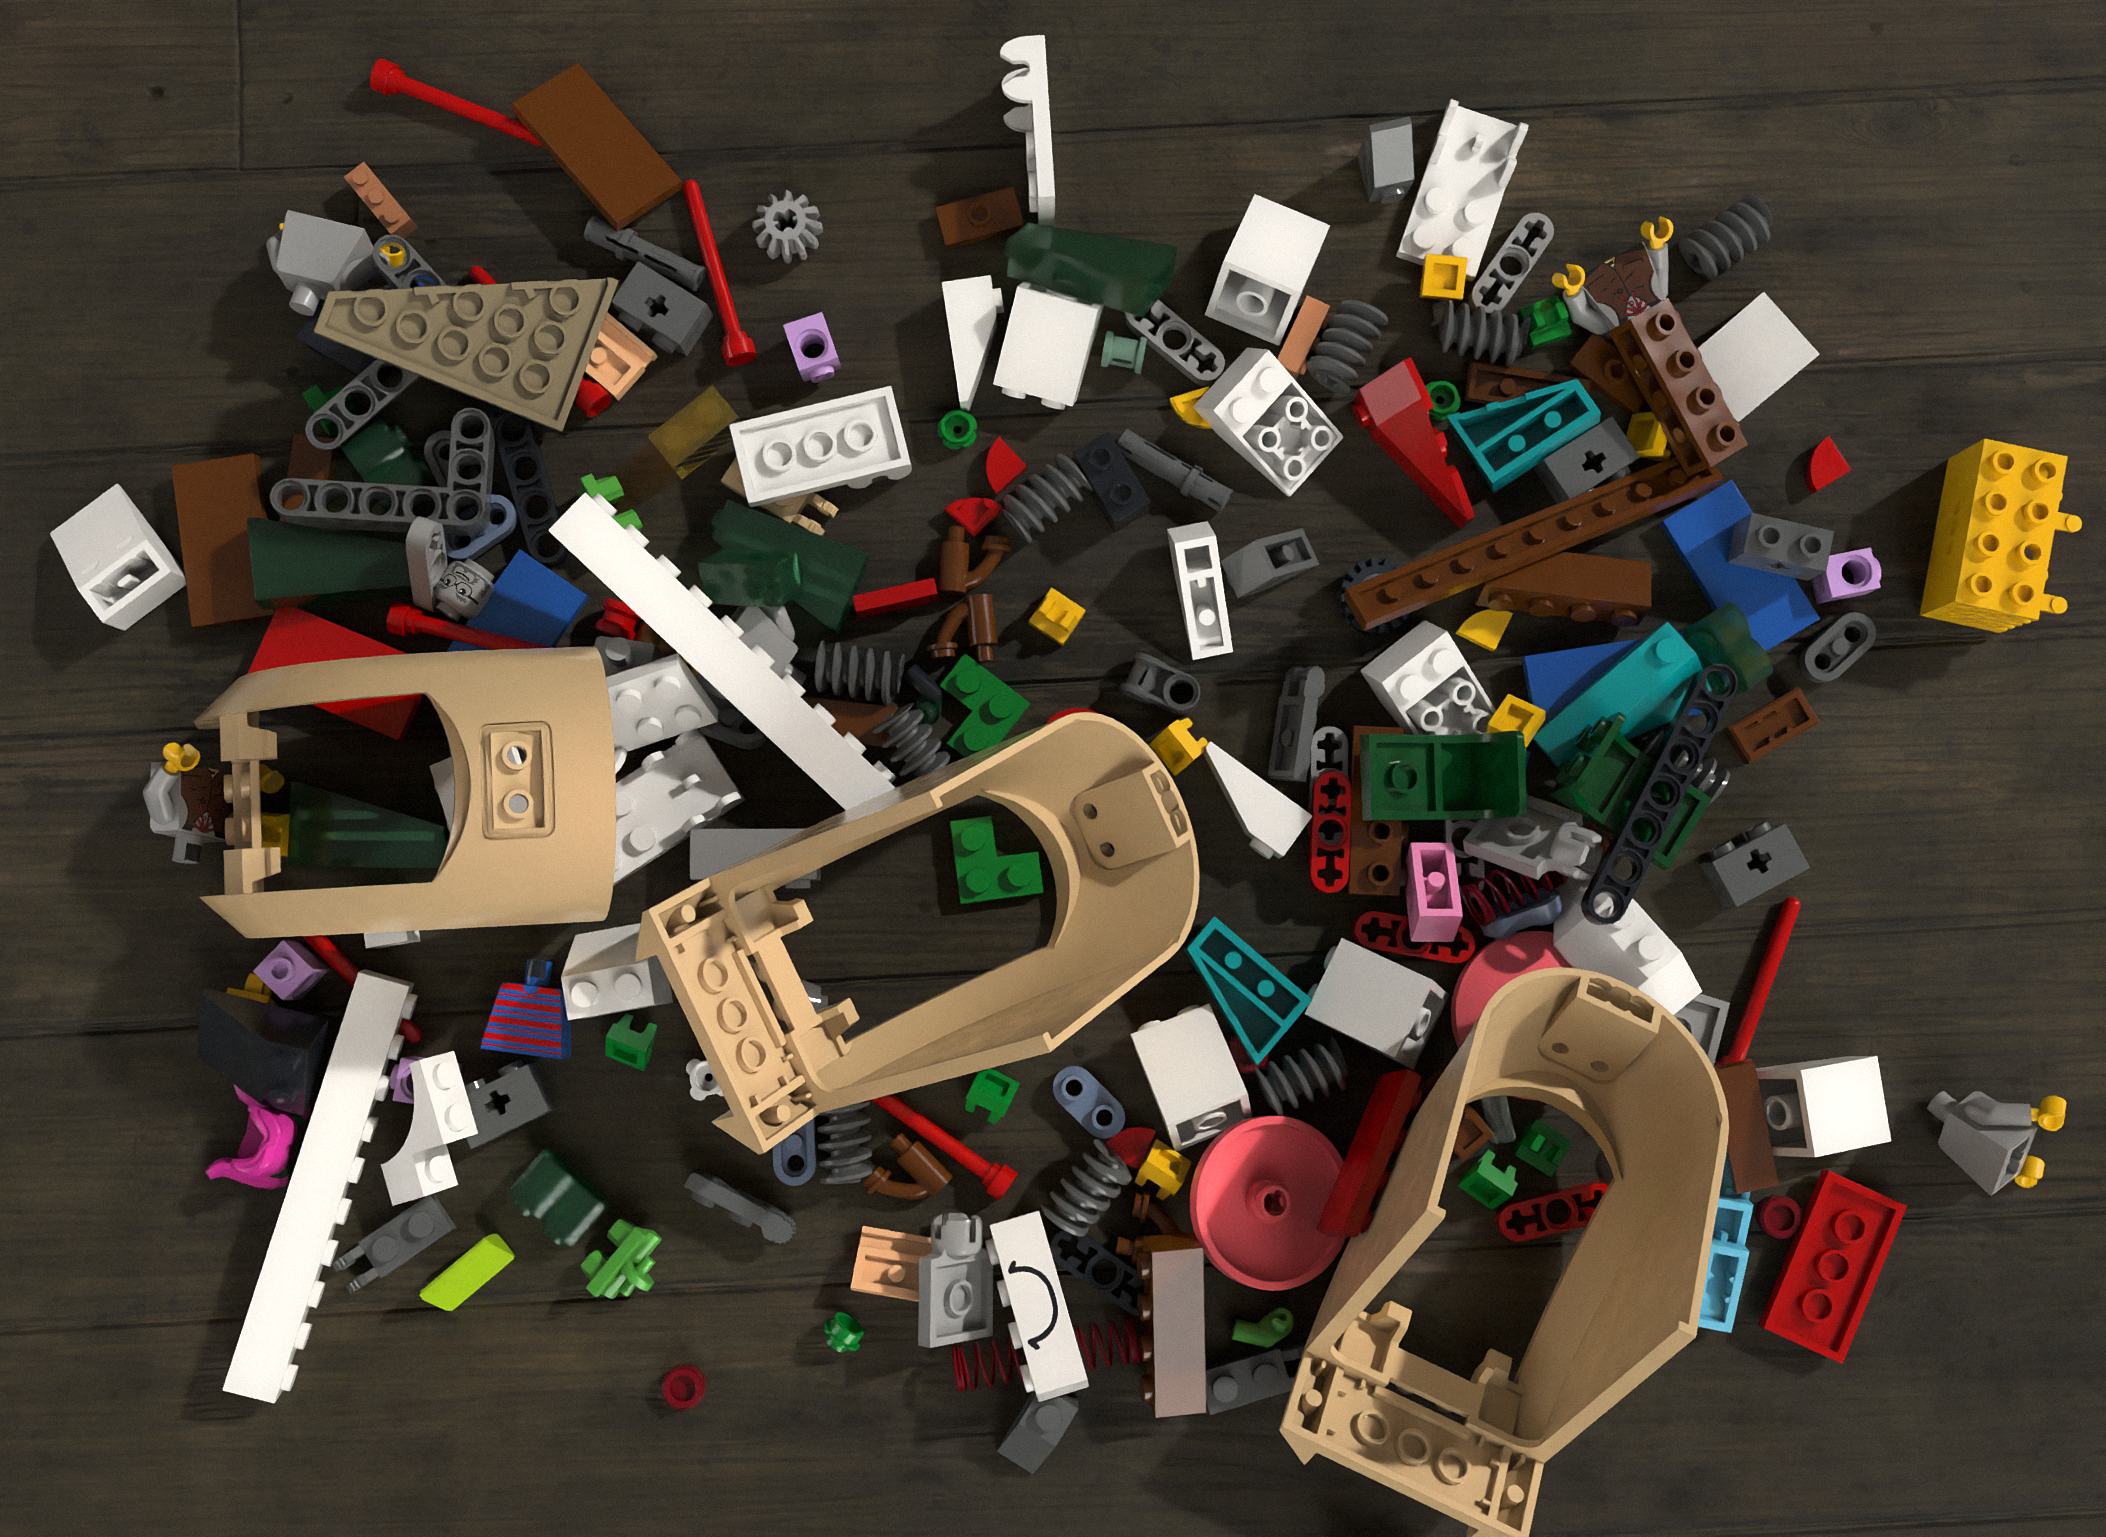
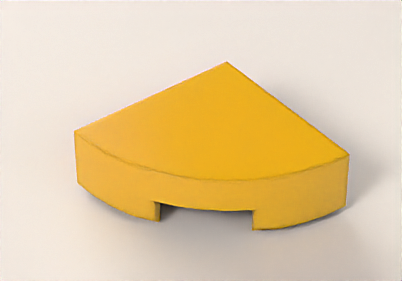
(1184, 404)
(1485, 628)

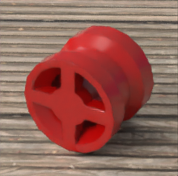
(617, 620)

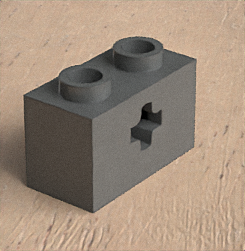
(647, 291)
(1603, 446)
(1780, 546)
(1777, 862)
(528, 1096)

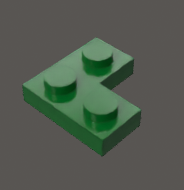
(992, 705)
(982, 873)

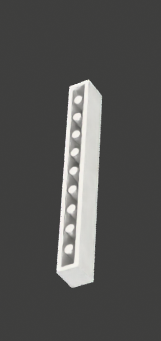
(718, 653)
(319, 1187)

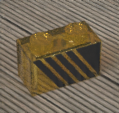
(695, 432)

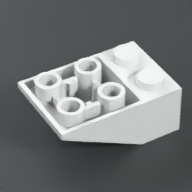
(1269, 419)
(117, 559)
(1429, 685)

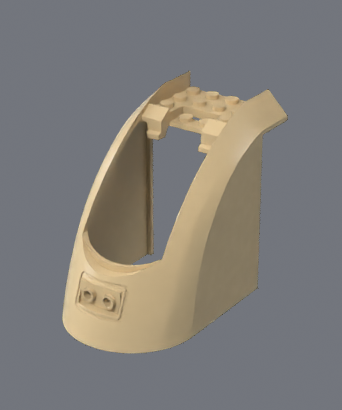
(498, 863)
(1112, 928)
(1620, 1302)

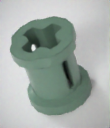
(1123, 352)

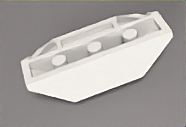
(1626, 950)

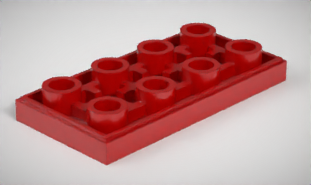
(305, 638)
(1366, 1161)

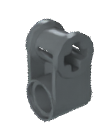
(1158, 684)

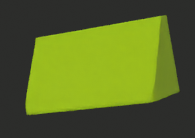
(468, 1273)

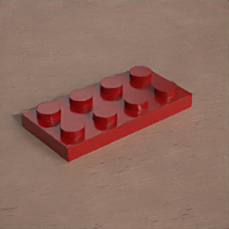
(1832, 1266)

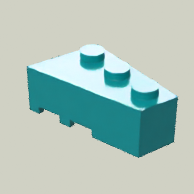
(1521, 432)
(1246, 987)

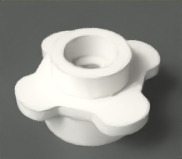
(700, 1087)

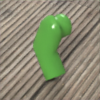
(1266, 1331)

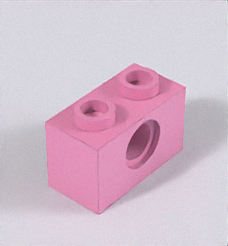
(1432, 892)

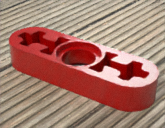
(1341, 801)
(1380, 943)
(1529, 1228)

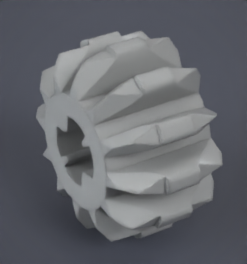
(784, 214)

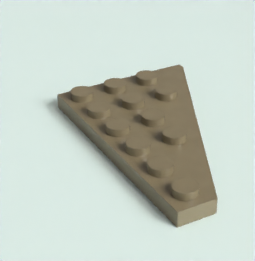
(494, 342)

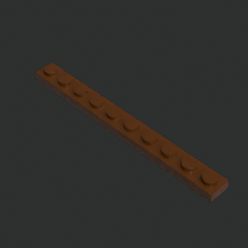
(1525, 541)

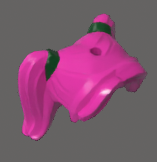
(264, 1148)

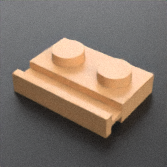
(618, 358)
(889, 1263)

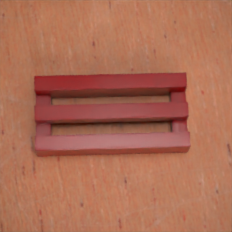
(896, 598)

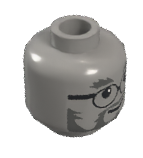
(463, 589)

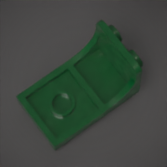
(1443, 776)
(1605, 779)

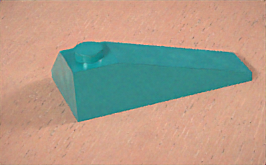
(1642, 685)

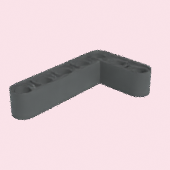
(366, 382)
(404, 498)

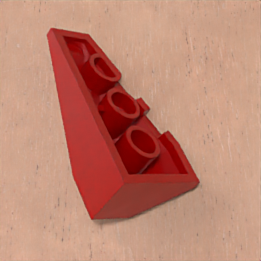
(1398, 420)

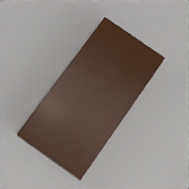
(597, 146)
(212, 519)

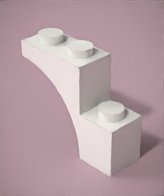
(439, 1117)

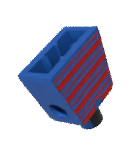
(530, 1016)

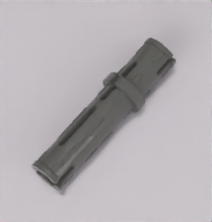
(629, 246)
(1173, 470)

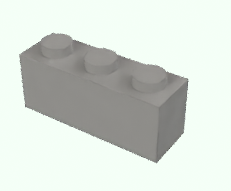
(720, 848)

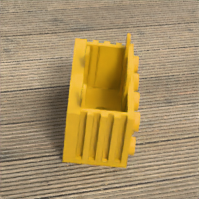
(1989, 511)

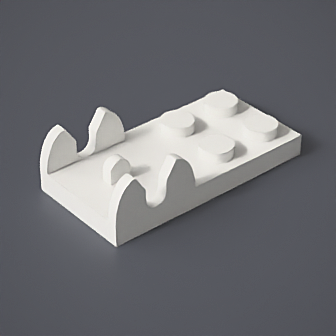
(1031, 87)
(1462, 187)
(821, 447)
(656, 704)
(667, 798)

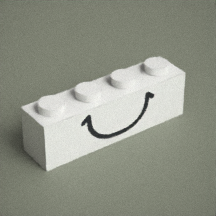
(1038, 1307)

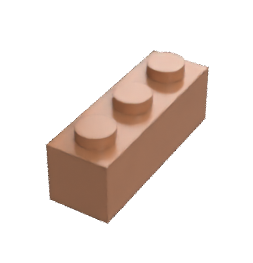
(380, 201)
(1304, 336)

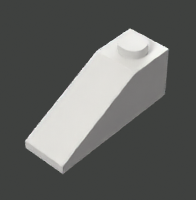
(972, 325)
(1200, 589)
(1260, 809)

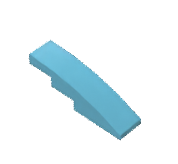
(1726, 1258)

